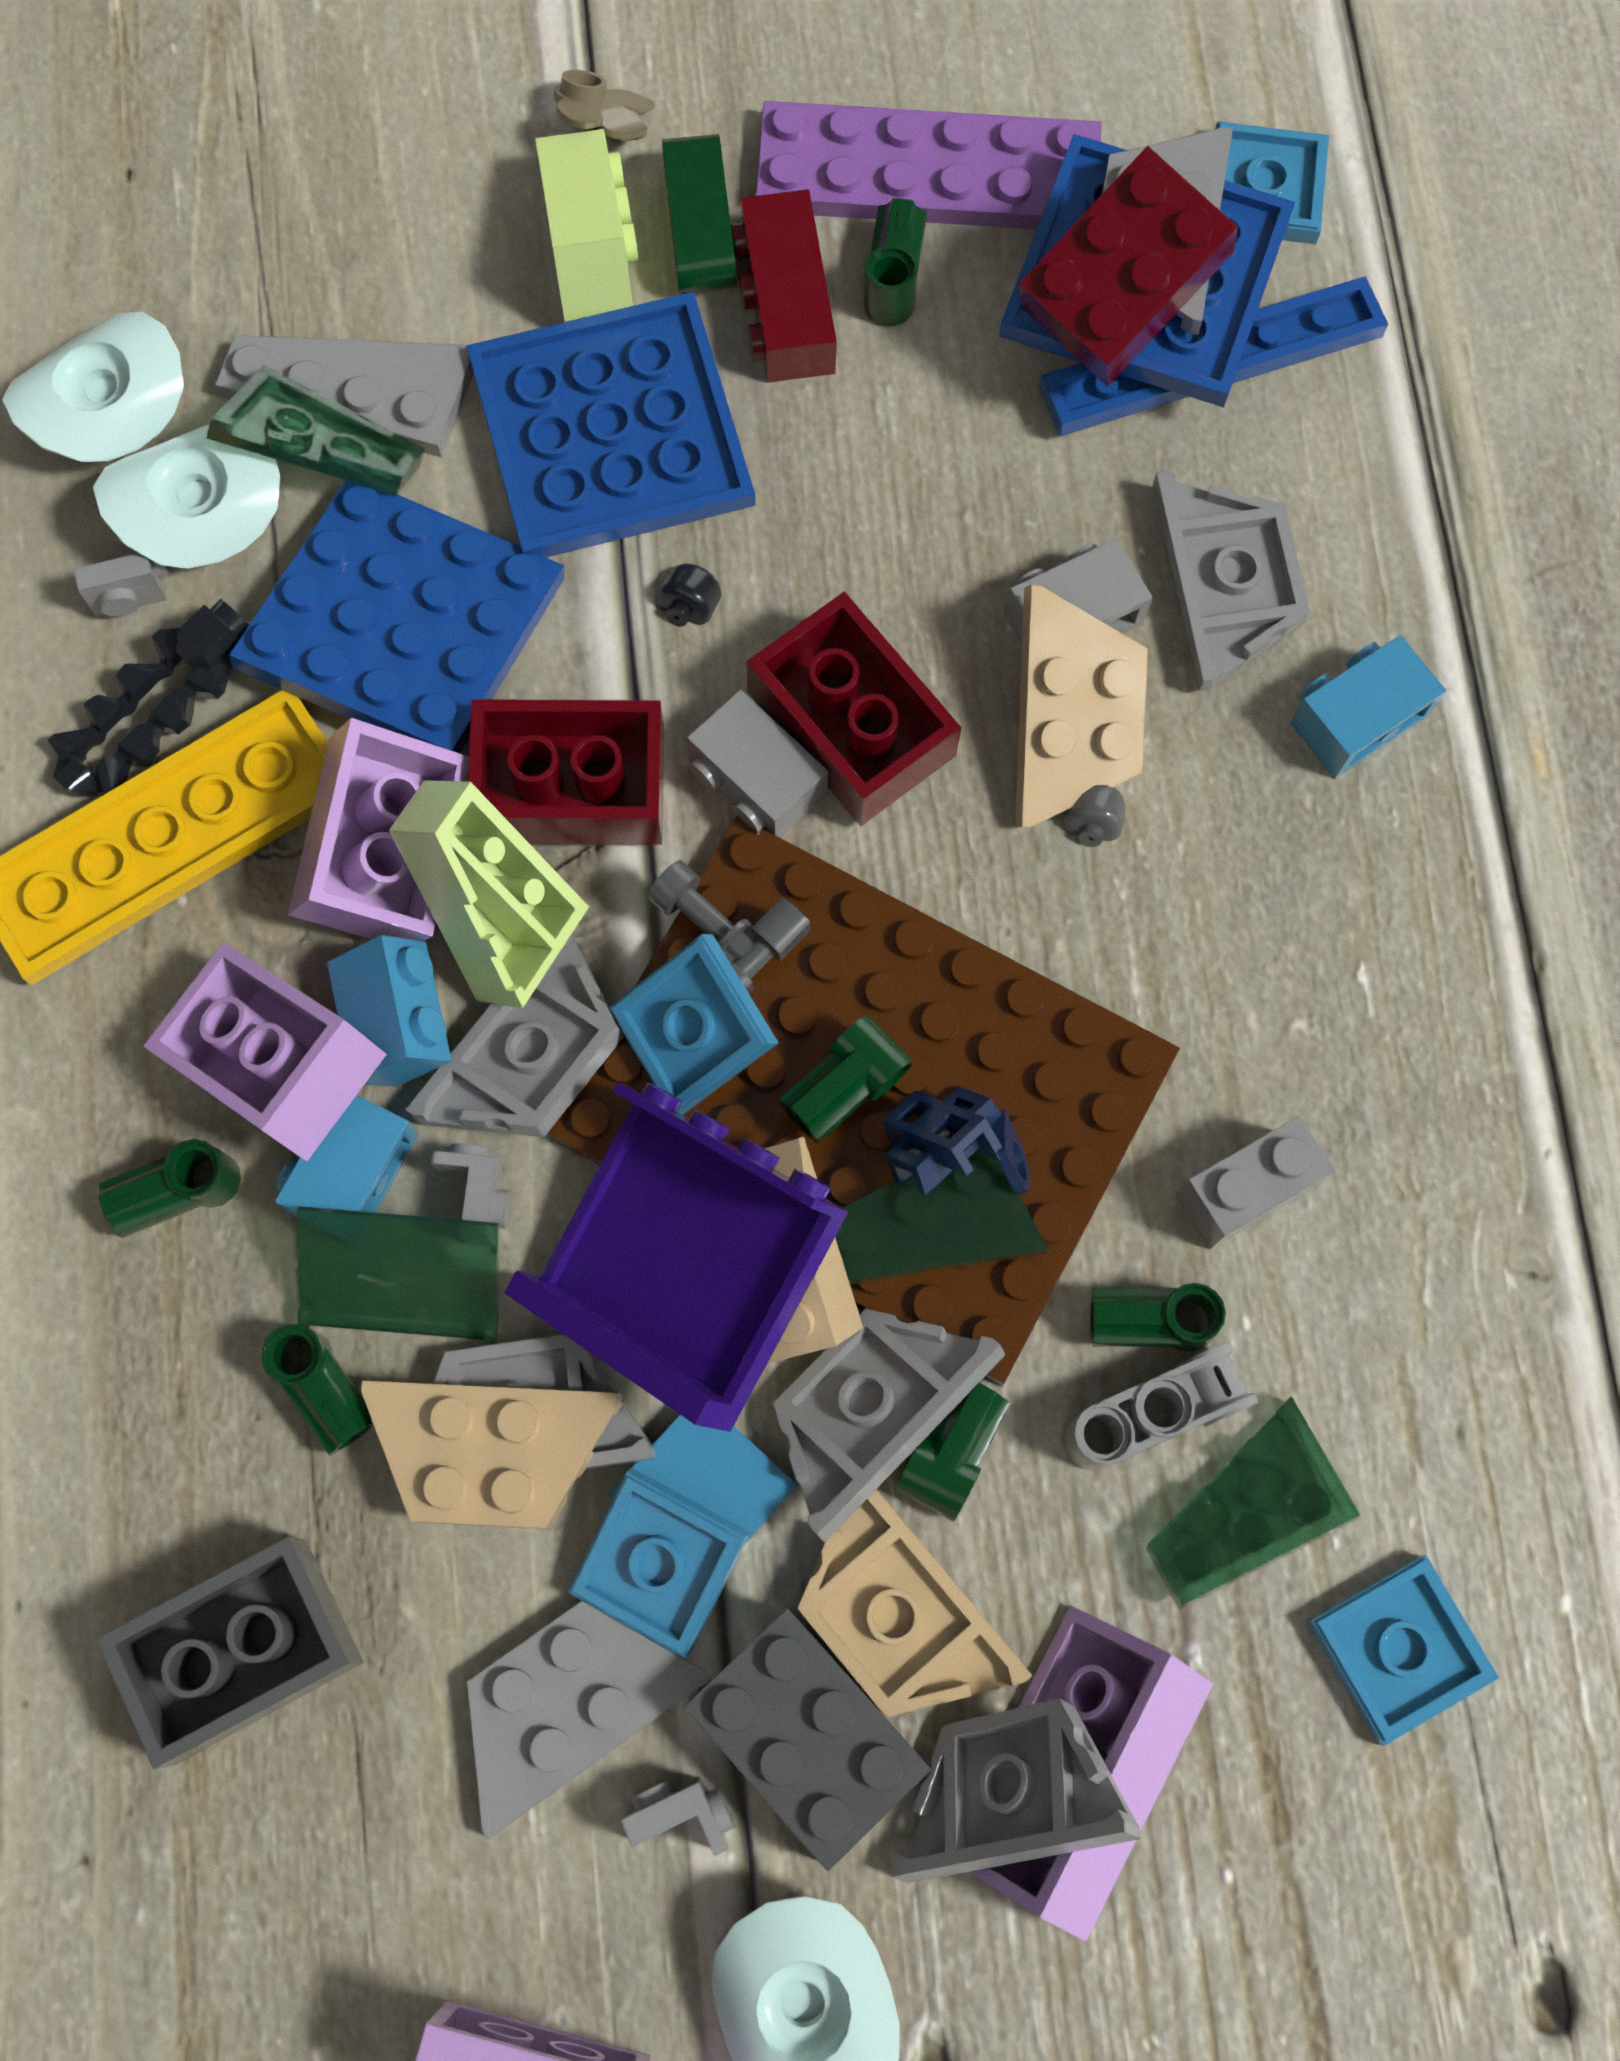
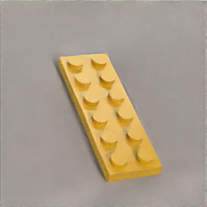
(159, 835)

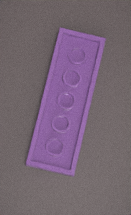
(946, 162)

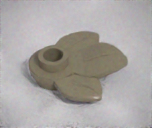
(588, 104)

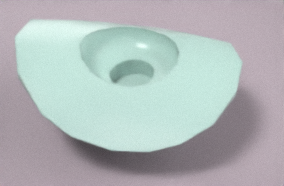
(100, 390)
(189, 500)
(803, 1987)

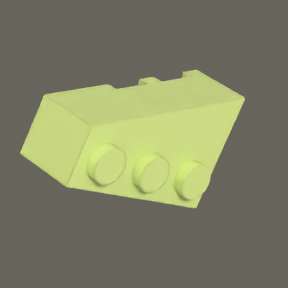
(587, 222)
(486, 889)

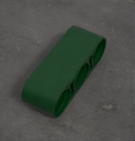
(699, 213)

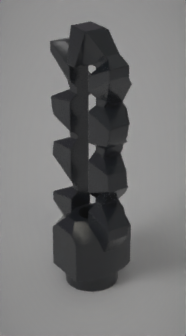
(205, 646)

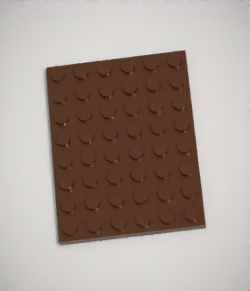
(966, 1018)

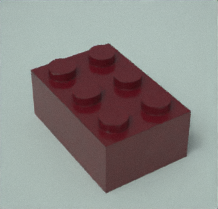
(1128, 266)
(853, 707)
(572, 768)

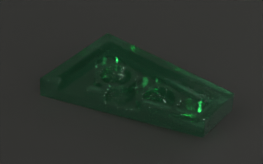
(310, 431)
(954, 1225)
(1254, 1511)

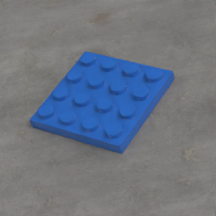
(1174, 359)
(611, 426)
(398, 616)

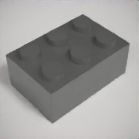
(229, 1652)
(807, 1739)

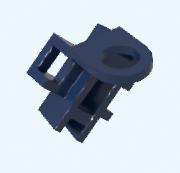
(948, 1135)

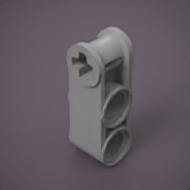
(1196, 1390)

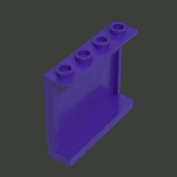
(684, 1259)

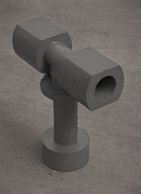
(744, 944)

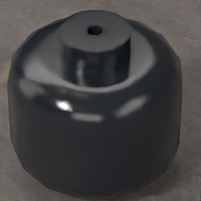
(688, 595)

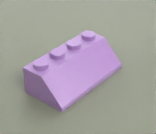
(1139, 1716)

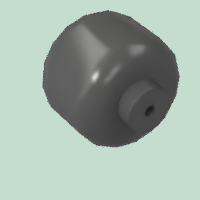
(1096, 816)

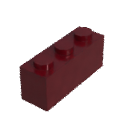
(785, 286)

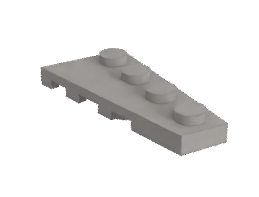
(394, 384)

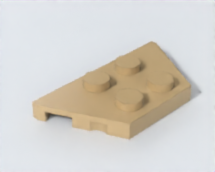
(1076, 706)
(486, 1449)
(901, 1617)

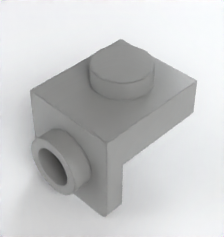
(121, 584)
(484, 1175)
(662, 1809)

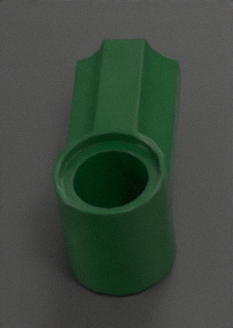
(894, 262)
(859, 1068)
(166, 1189)
(1148, 1316)
(321, 1392)
(947, 1460)

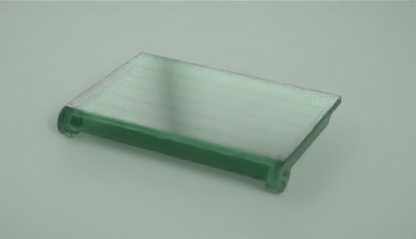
(398, 1273)

